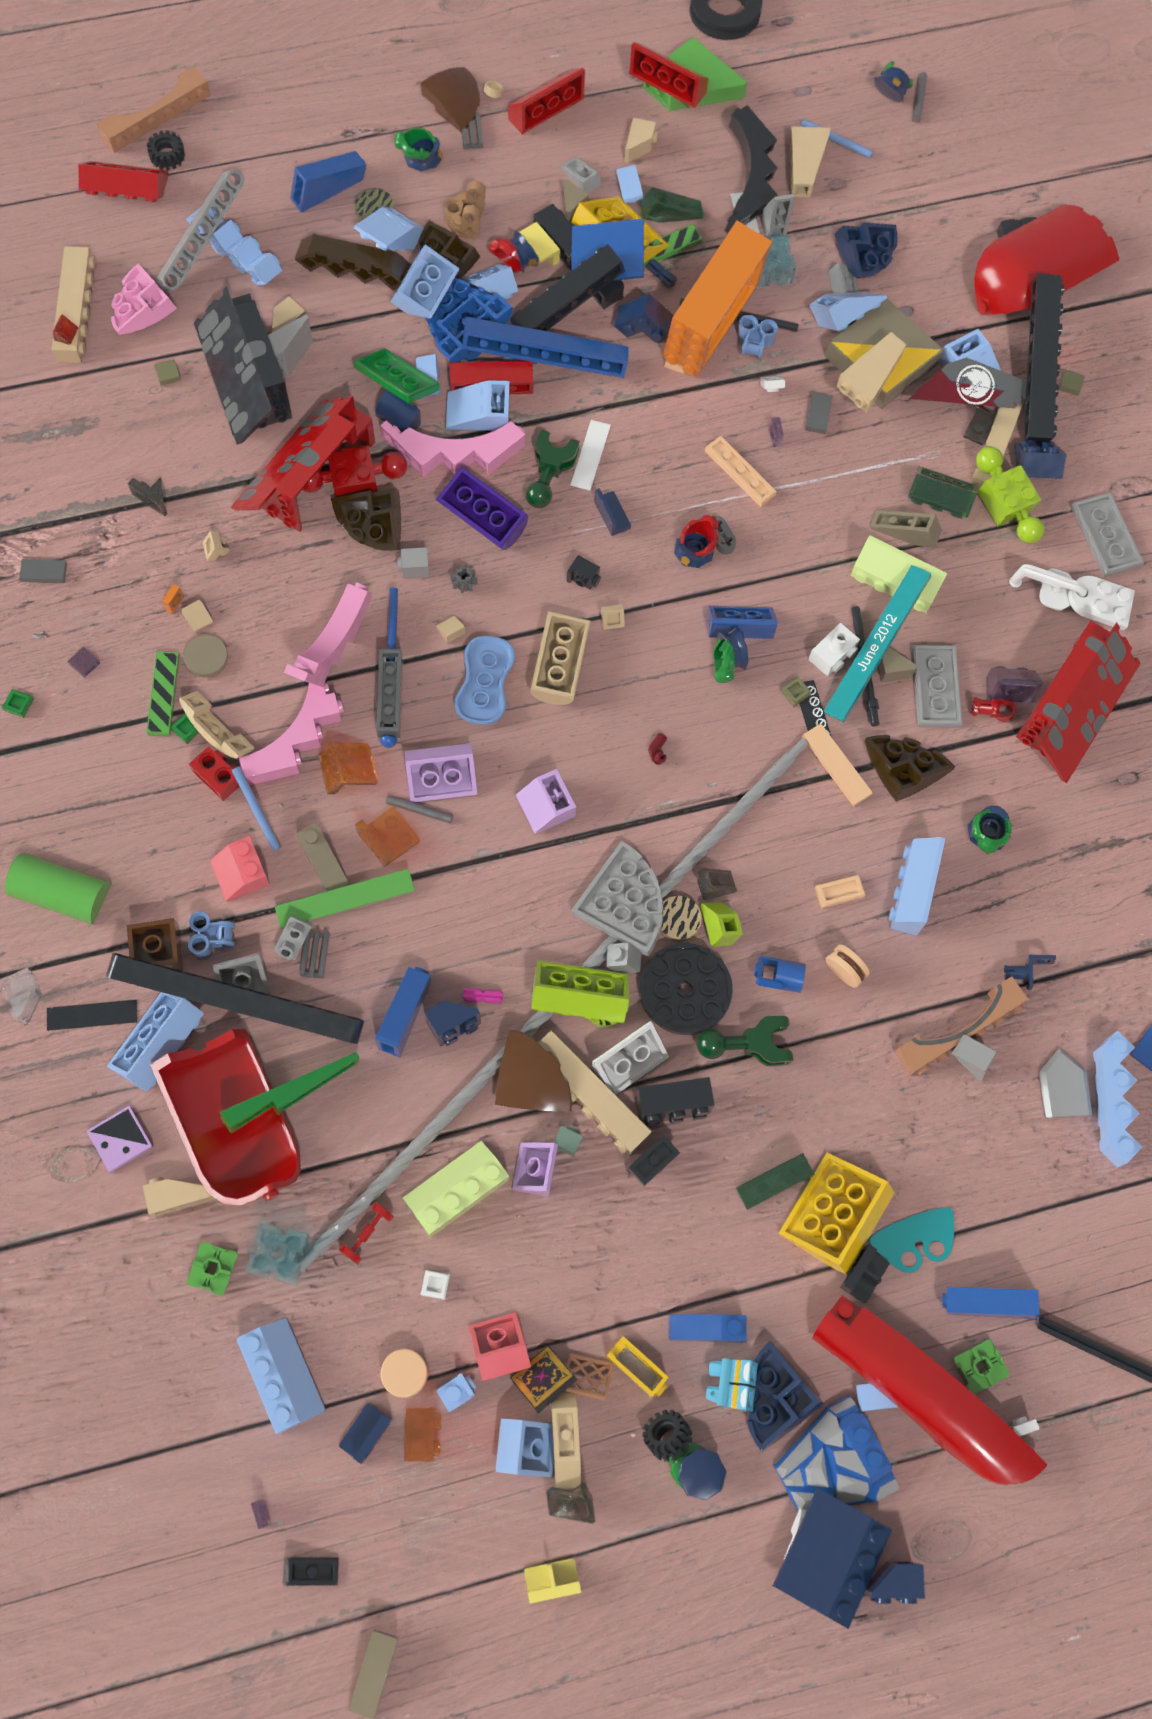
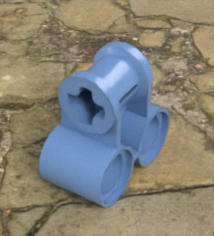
(756, 335)
(214, 935)

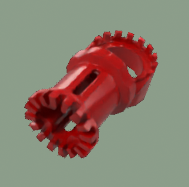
(991, 708)

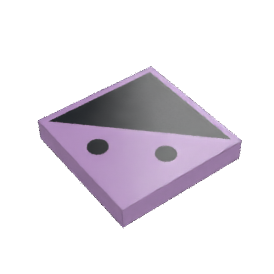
(119, 1139)

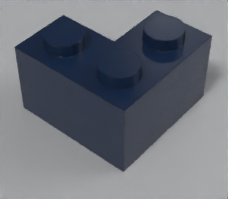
(645, 316)

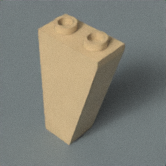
(805, 157)
(869, 374)

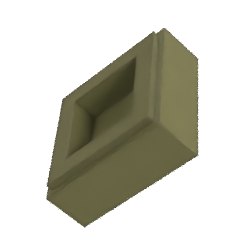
(167, 372)
(1071, 382)
(795, 691)

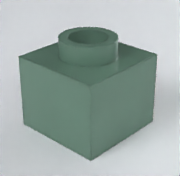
(568, 1140)

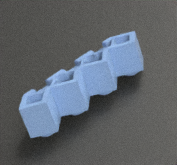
(241, 250)
(1113, 1109)

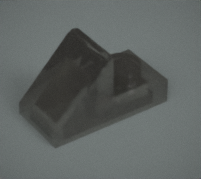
(980, 424)
(153, 497)
(715, 883)
(571, 1504)

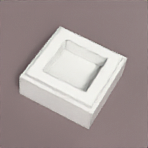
(435, 1284)

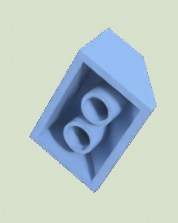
(425, 284)

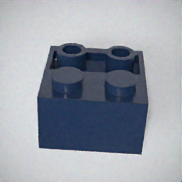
(1040, 460)
(451, 1020)
(897, 1581)

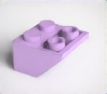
(546, 802)

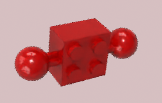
(355, 473)

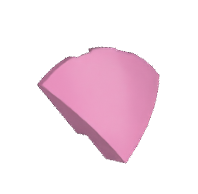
(139, 303)

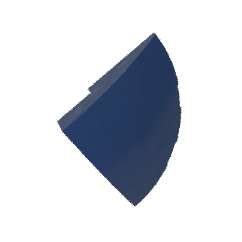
(867, 247)
(780, 1398)

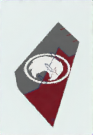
(973, 384)

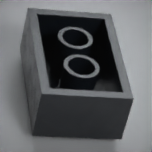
(675, 1101)

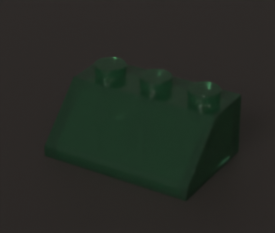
(942, 492)

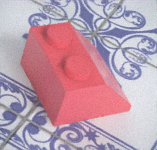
(239, 869)
(499, 1346)

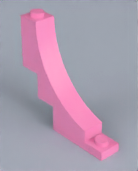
(428, 452)
(328, 648)

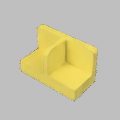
(542, 244)
(552, 1580)

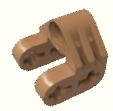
(462, 206)

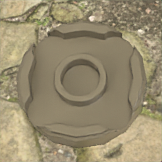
(205, 656)

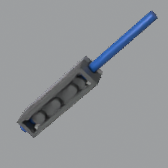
(390, 682)

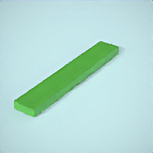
(346, 897)

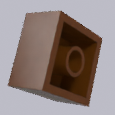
(156, 942)

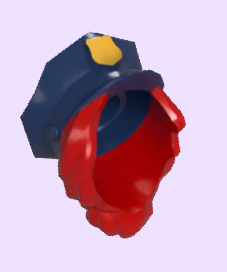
(515, 252)
(697, 542)

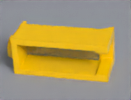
(638, 1368)

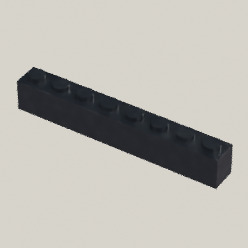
(1043, 358)

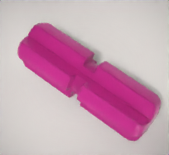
(487, 996)

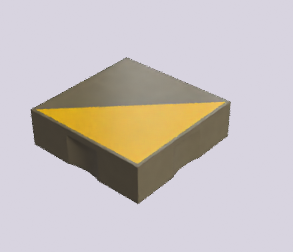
(917, 360)

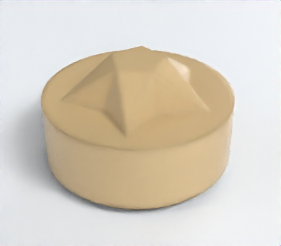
(493, 89)

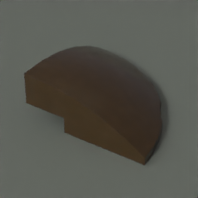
(450, 247)
(371, 518)
(905, 765)

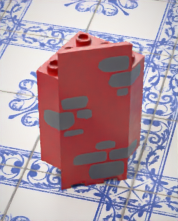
(303, 457)
(1080, 698)

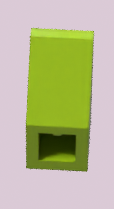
(721, 924)

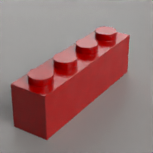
(516, 372)

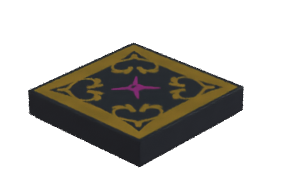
(544, 1379)

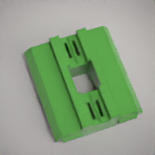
(218, 1282)
(982, 1352)

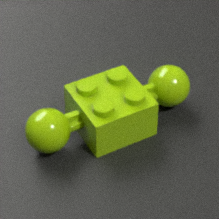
(1009, 495)

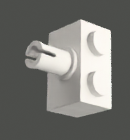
(834, 649)

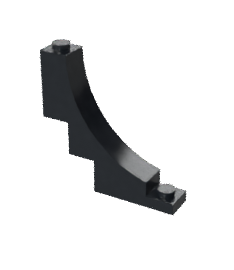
(756, 144)

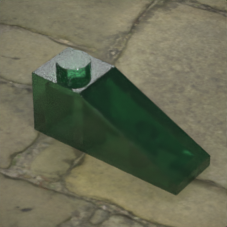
(669, 207)
(775, 1181)

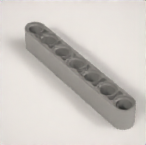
(209, 226)

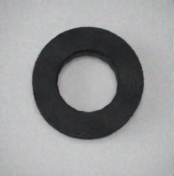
(725, 26)

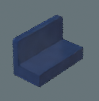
(611, 512)
(365, 1433)

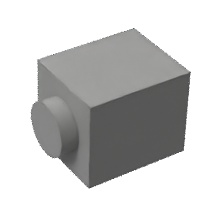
(414, 562)
(623, 958)

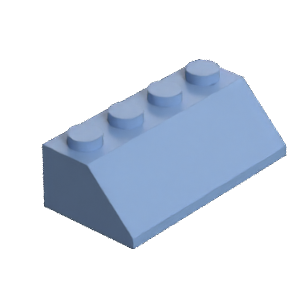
(916, 885)
(157, 1033)
(281, 1375)

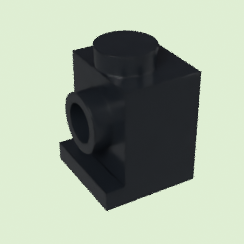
(584, 573)

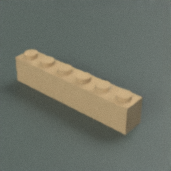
(73, 301)
(597, 1099)

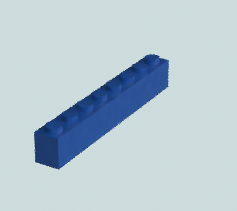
(545, 347)

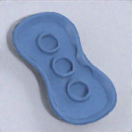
(482, 693)

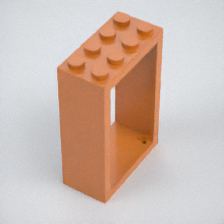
(716, 299)

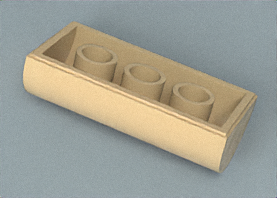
(559, 659)

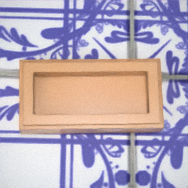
(840, 891)

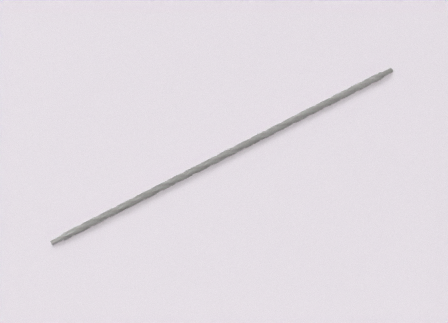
(455, 1106)

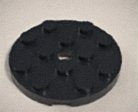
(682, 1012)

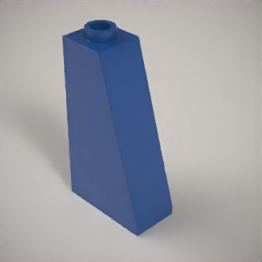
(326, 178)
(403, 1011)
(992, 1302)

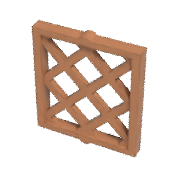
(593, 1362)

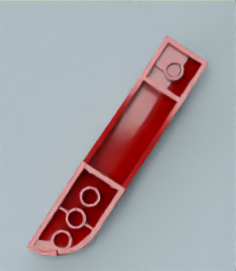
(927, 1395)

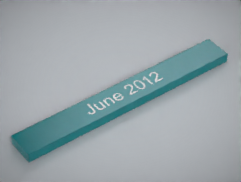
(877, 643)

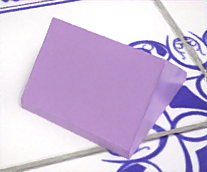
(535, 1168)

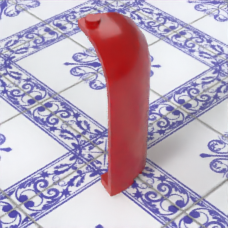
(1054, 244)
(200, 1085)

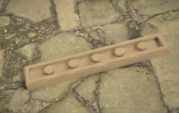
(999, 435)

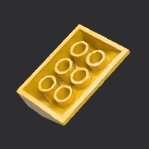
(614, 210)
(837, 1212)

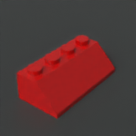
(667, 75)
(547, 100)
(122, 180)

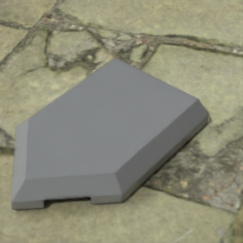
(1064, 1087)

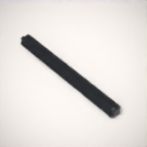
(1095, 1348)

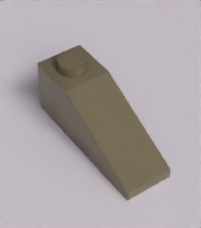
(911, 527)
(321, 858)

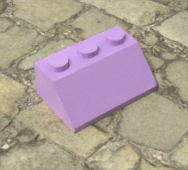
(440, 772)

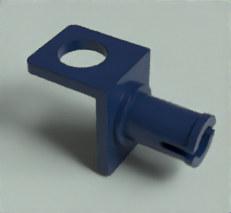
(1026, 972)

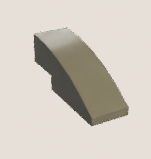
(373, 1673)

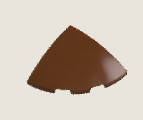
(454, 95)
(531, 1077)

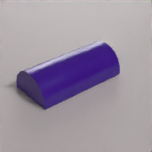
(483, 509)

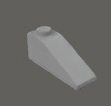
(777, 216)

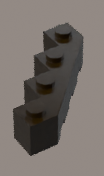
(361, 260)

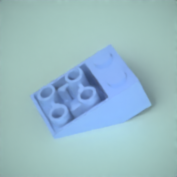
(390, 230)
(840, 309)
(970, 346)
(478, 406)

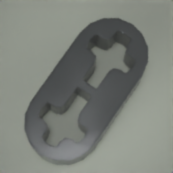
(726, 534)

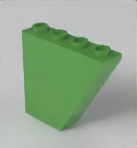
(723, 82)

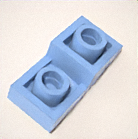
(629, 184)
(430, 367)
(872, 1399)

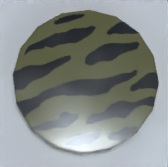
(372, 200)

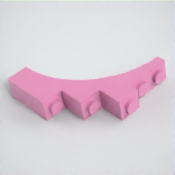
(282, 756)

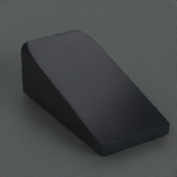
(310, 1571)

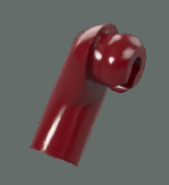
(655, 749)

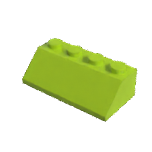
(580, 991)

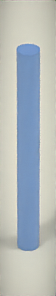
(842, 141)
(255, 807)

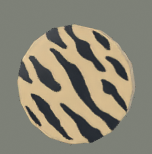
(680, 918)

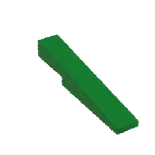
(286, 1094)

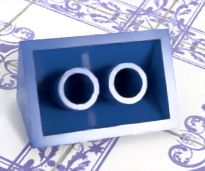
(753, 621)

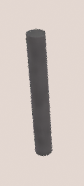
(920, 97)
(416, 808)

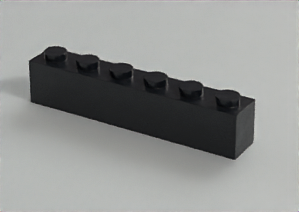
(560, 231)
(570, 291)

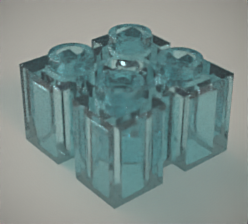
(779, 263)
(271, 1240)

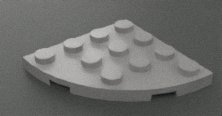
(624, 900)

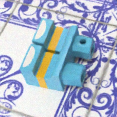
(732, 1373)

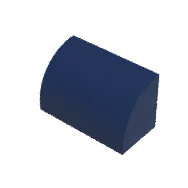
(397, 412)

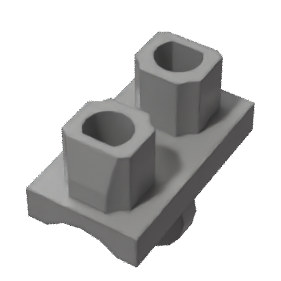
(292, 937)

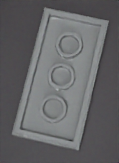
(1107, 534)
(937, 686)

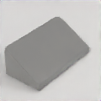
(842, 279)

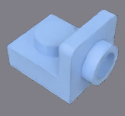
(456, 1392)

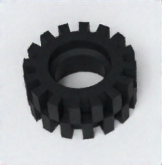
(167, 159)
(674, 1444)

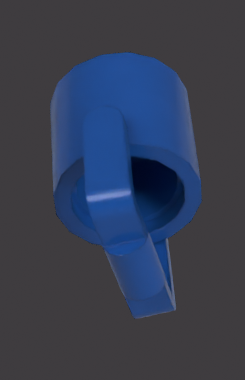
(787, 974)

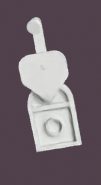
(1087, 595)

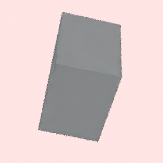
(974, 1056)

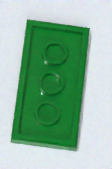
(396, 375)

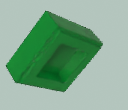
(17, 703)
(184, 729)

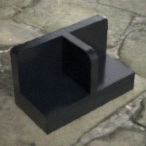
(653, 1160)
(865, 1274)

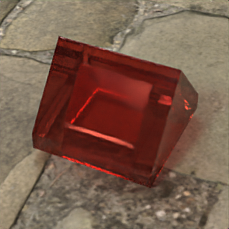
(64, 330)

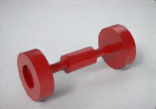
(366, 1233)

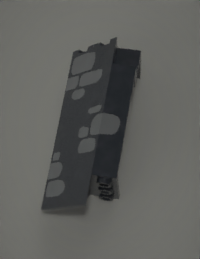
(242, 365)

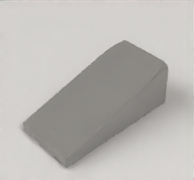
(582, 175)

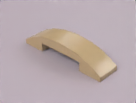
(199, 714)

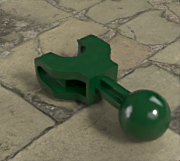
(551, 464)
(755, 1041)

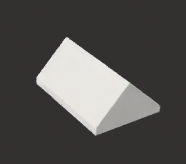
(630, 1058)

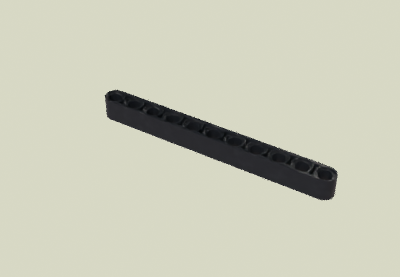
(234, 998)

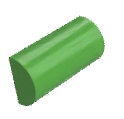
(56, 887)

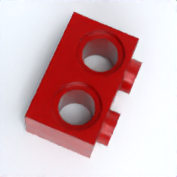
(212, 776)

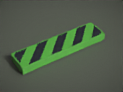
(678, 241)
(163, 694)

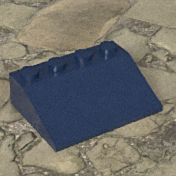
(832, 1558)

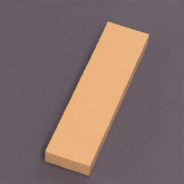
(740, 471)
(837, 765)

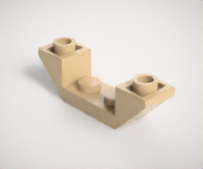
(566, 1441)

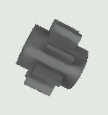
(468, 575)

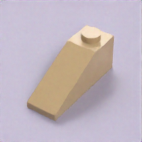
(169, 1195)

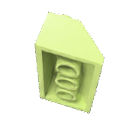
(886, 566)
(456, 1188)

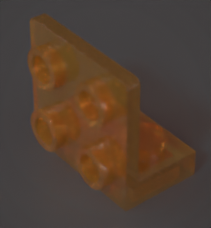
(347, 765)
(387, 836)
(421, 1434)

